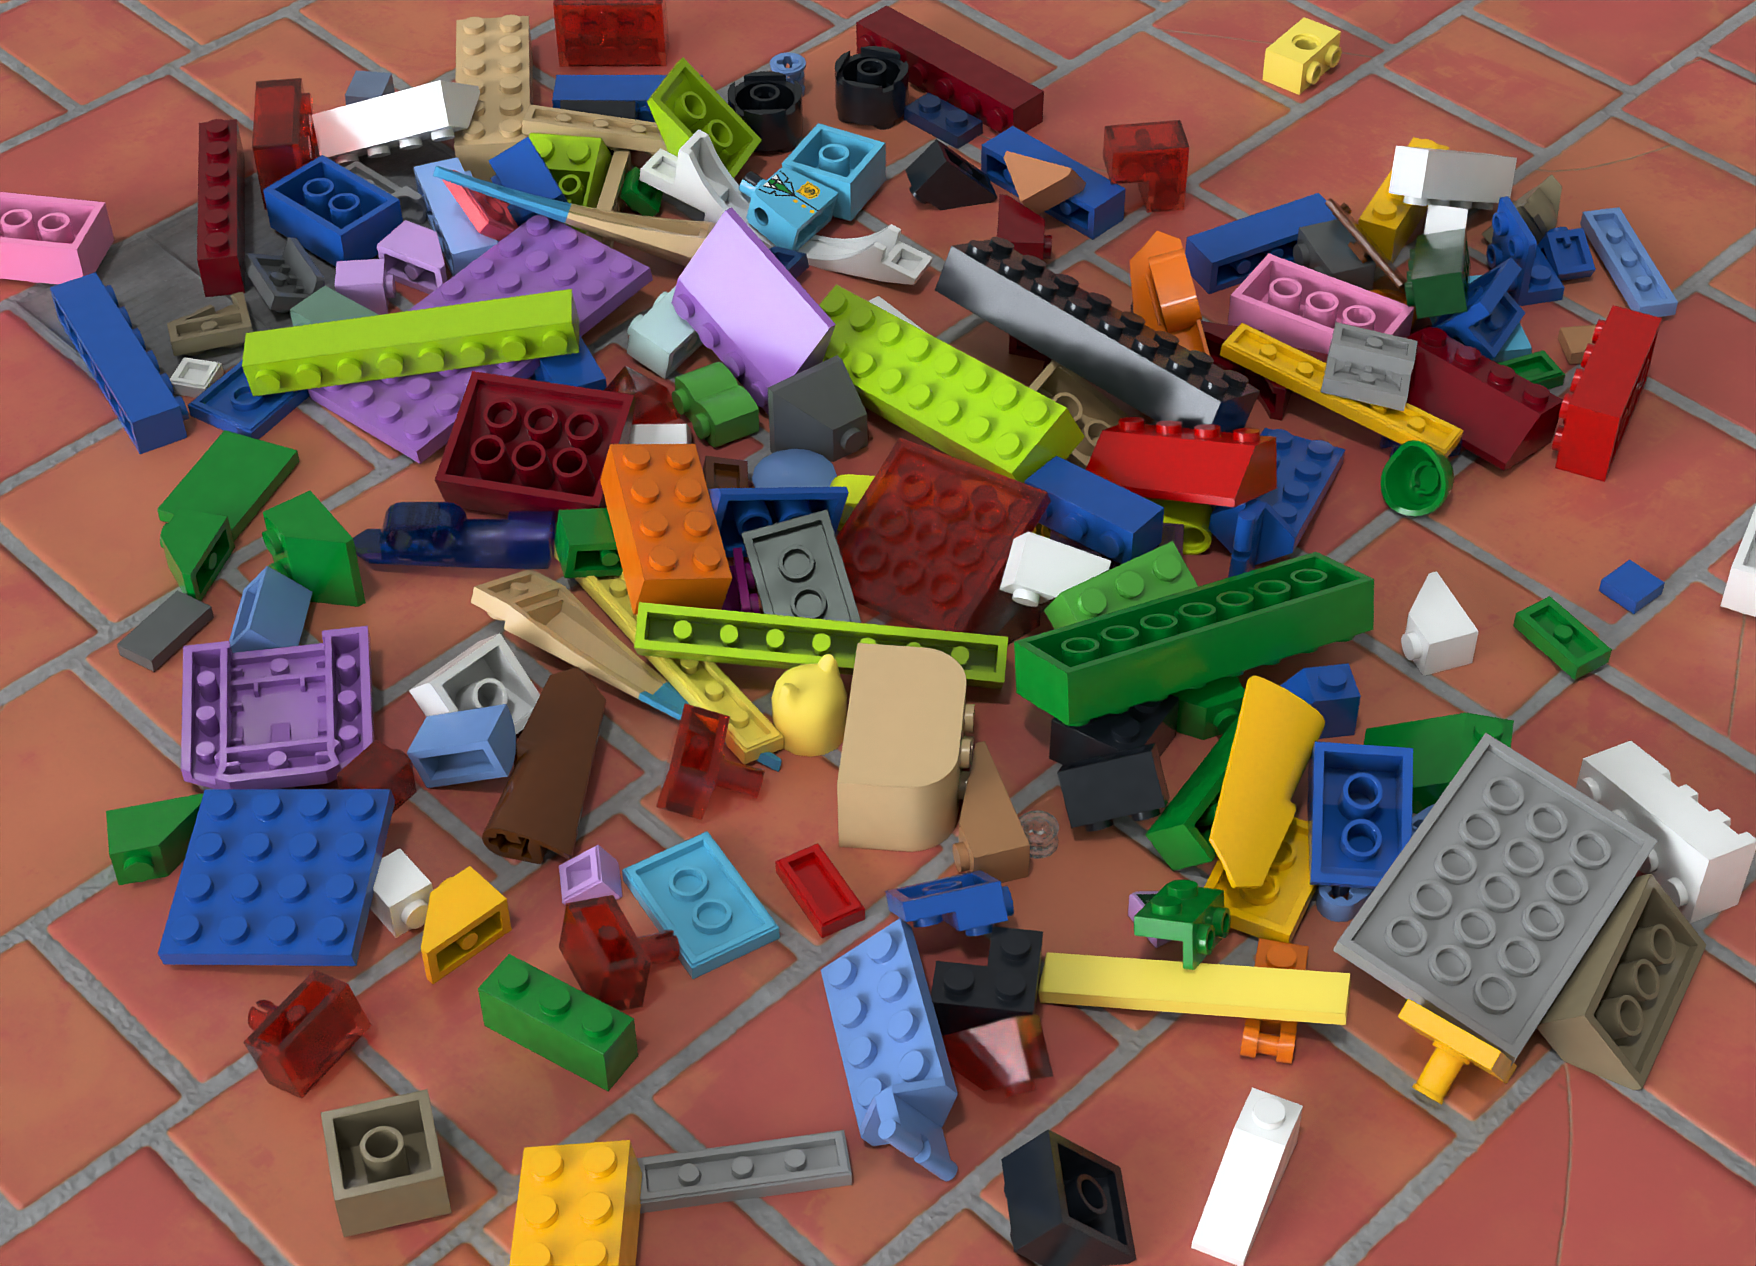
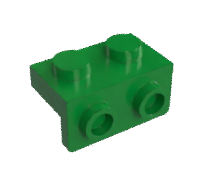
(1188, 915)

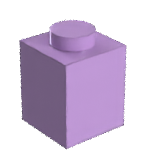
(366, 283)

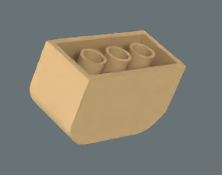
(903, 749)

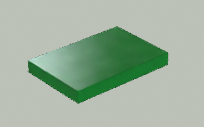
(232, 480)

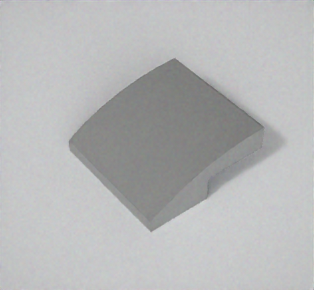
(1369, 366)

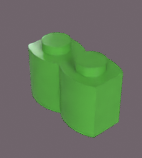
(716, 404)

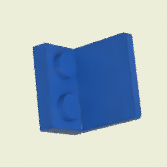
(1513, 239)

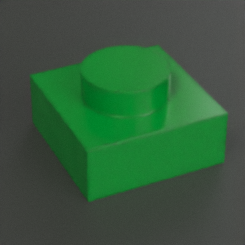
(640, 195)

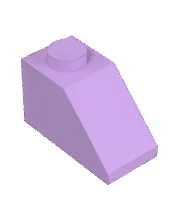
(414, 257)

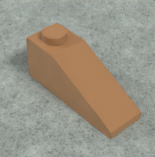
(988, 825)

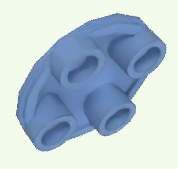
(793, 469)

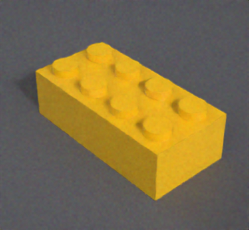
(578, 1206)

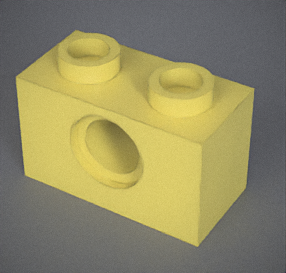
(1302, 55)

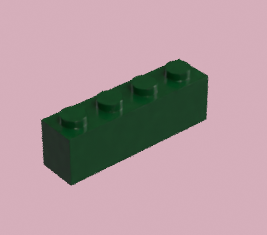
(1439, 274)

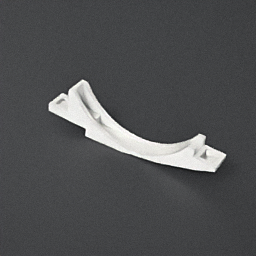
(705, 184)

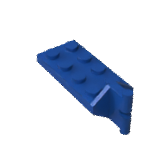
(1277, 520)

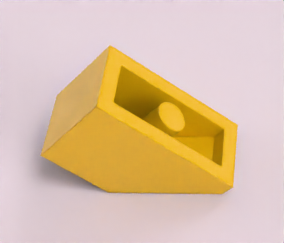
(461, 921)

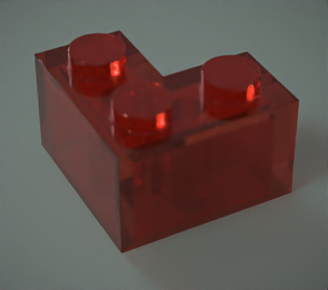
(1151, 156)

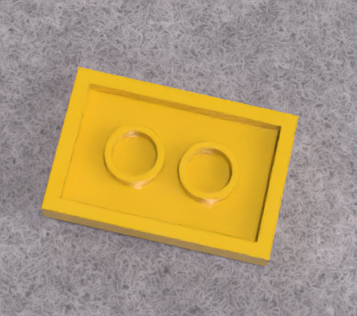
(1282, 900)

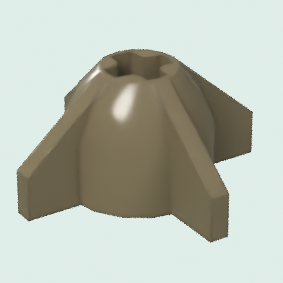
(1537, 208)

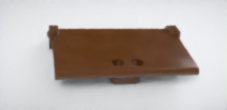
(1364, 245)

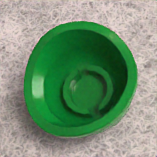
(1416, 479)

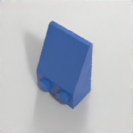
(1357, 812)

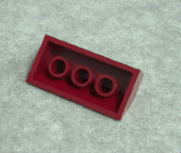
(1495, 407)

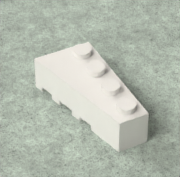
(1696, 852)

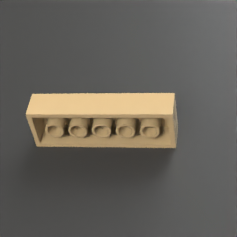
(500, 61)

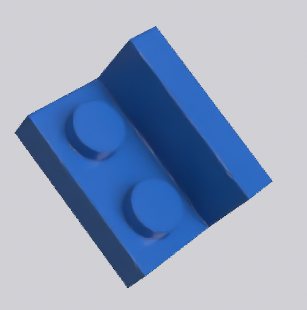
(1490, 311)

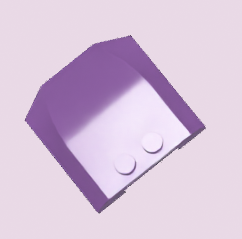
(276, 712)

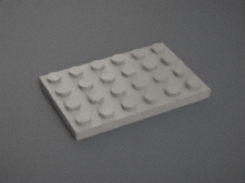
(1496, 897)

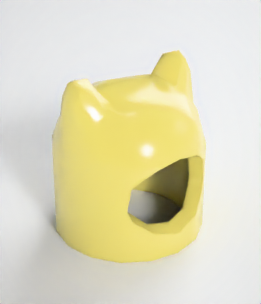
(811, 708)

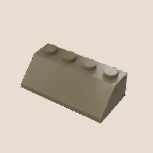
(1626, 987)

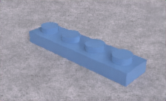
(1628, 262)

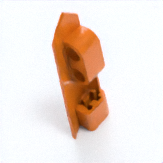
(1165, 291)

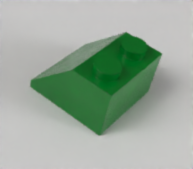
(314, 550)

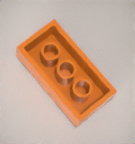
(665, 526)

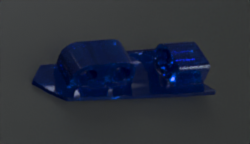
(445, 538)

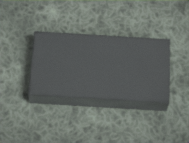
(165, 630)

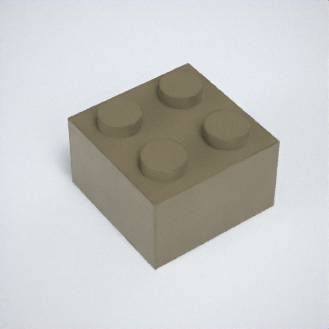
(385, 1163)

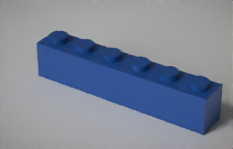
(120, 362)

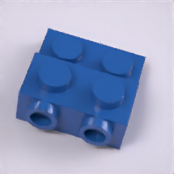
(963, 901)

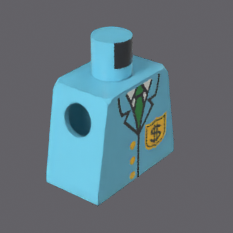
(788, 206)

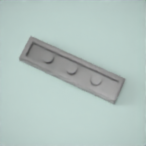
(744, 1171)

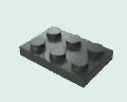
(801, 569)

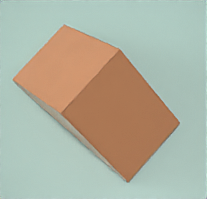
(1041, 182)

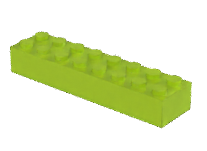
(945, 392)

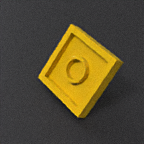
(1452, 1050)

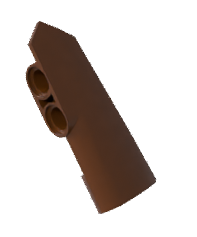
(550, 772)

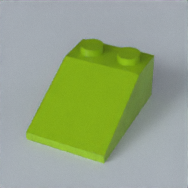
(688, 104)

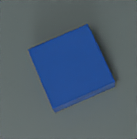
(1631, 586)

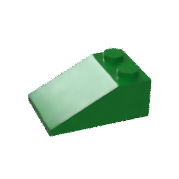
(1439, 748)

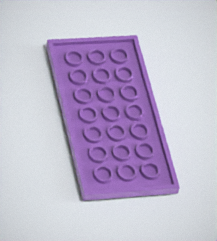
(537, 257)

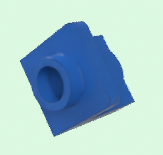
(1568, 253)

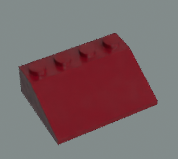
(531, 445)

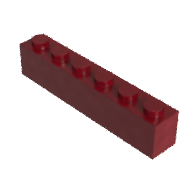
(954, 72)
(221, 208)

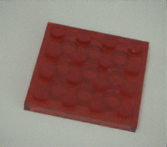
(934, 537)

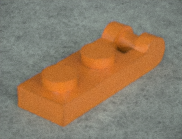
(1274, 955)

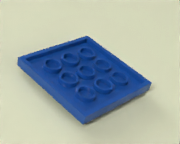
(278, 877)

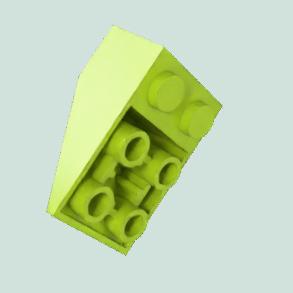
(576, 165)

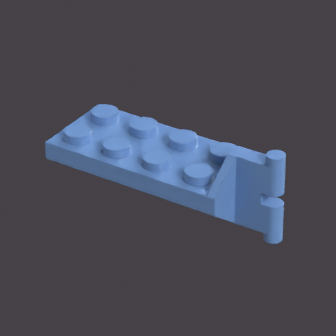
(893, 1047)

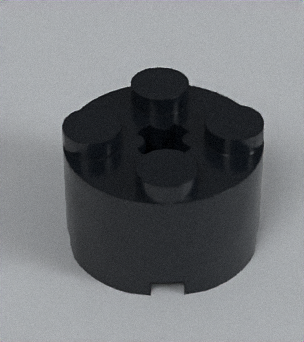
(871, 87)
(770, 109)

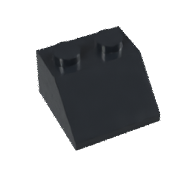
(1066, 1205)

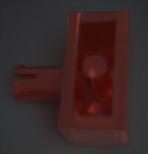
(698, 766)
(608, 954)
(305, 1033)

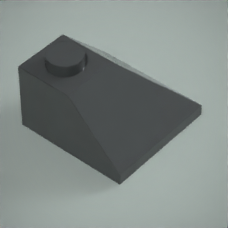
(818, 412)

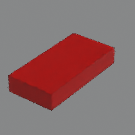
(820, 890)

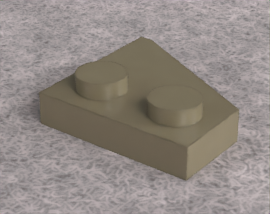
(211, 329)

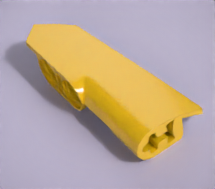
(1261, 776)

